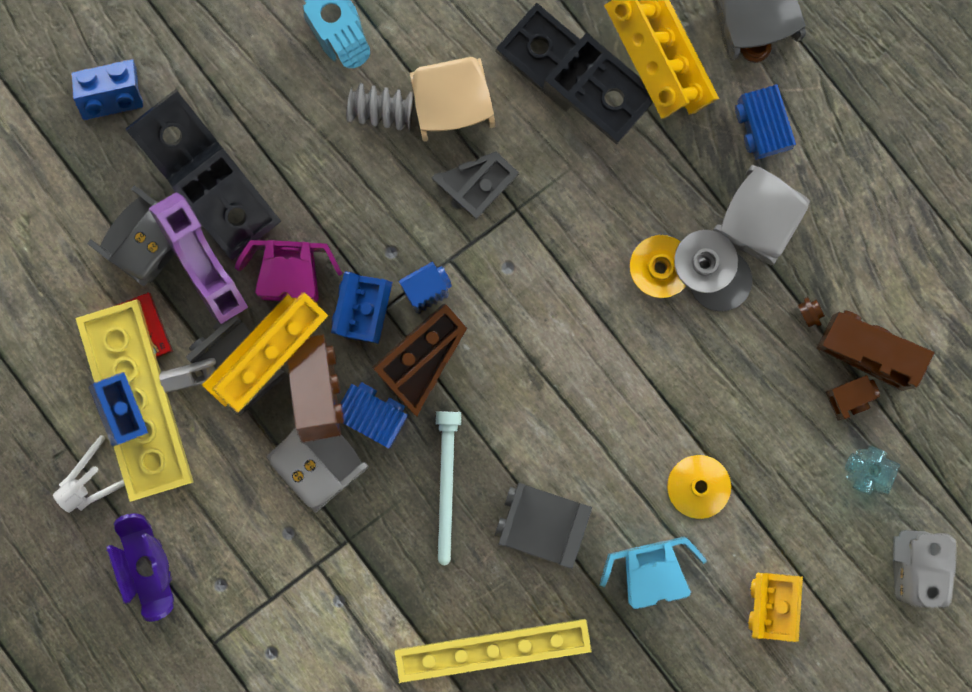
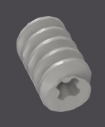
(380, 107)

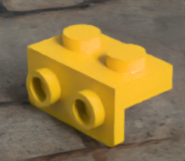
(776, 607)

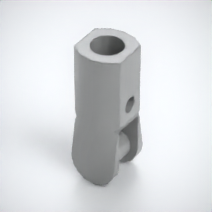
(185, 376)

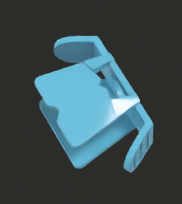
(344, 34)
(653, 572)

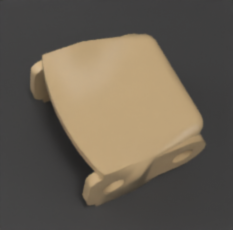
(451, 95)

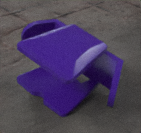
(137, 542)

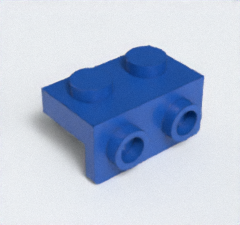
(106, 89)
(361, 307)

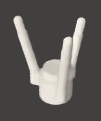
(72, 491)

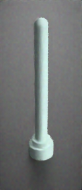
(448, 423)

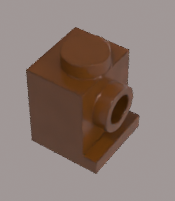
(852, 396)

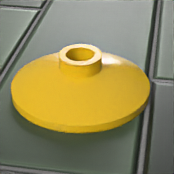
(642, 262)
(682, 486)

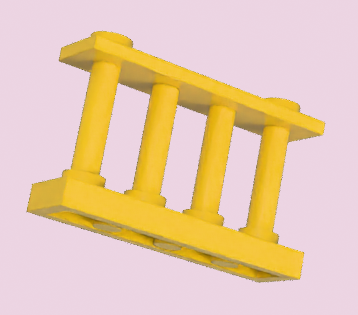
(662, 55)
(264, 351)

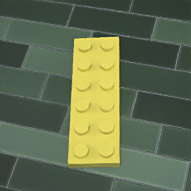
(117, 343)

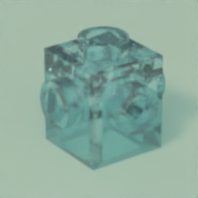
(882, 471)

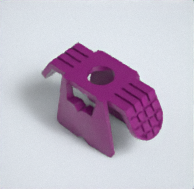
(286, 268)

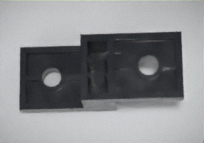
(576, 72)
(203, 174)

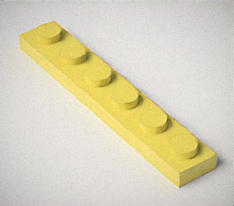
(492, 650)

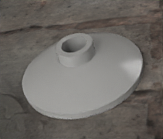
(714, 248)

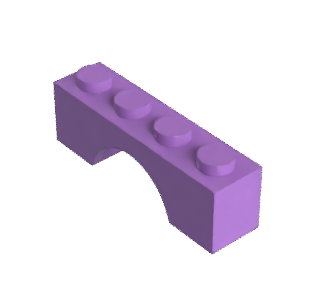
(197, 258)

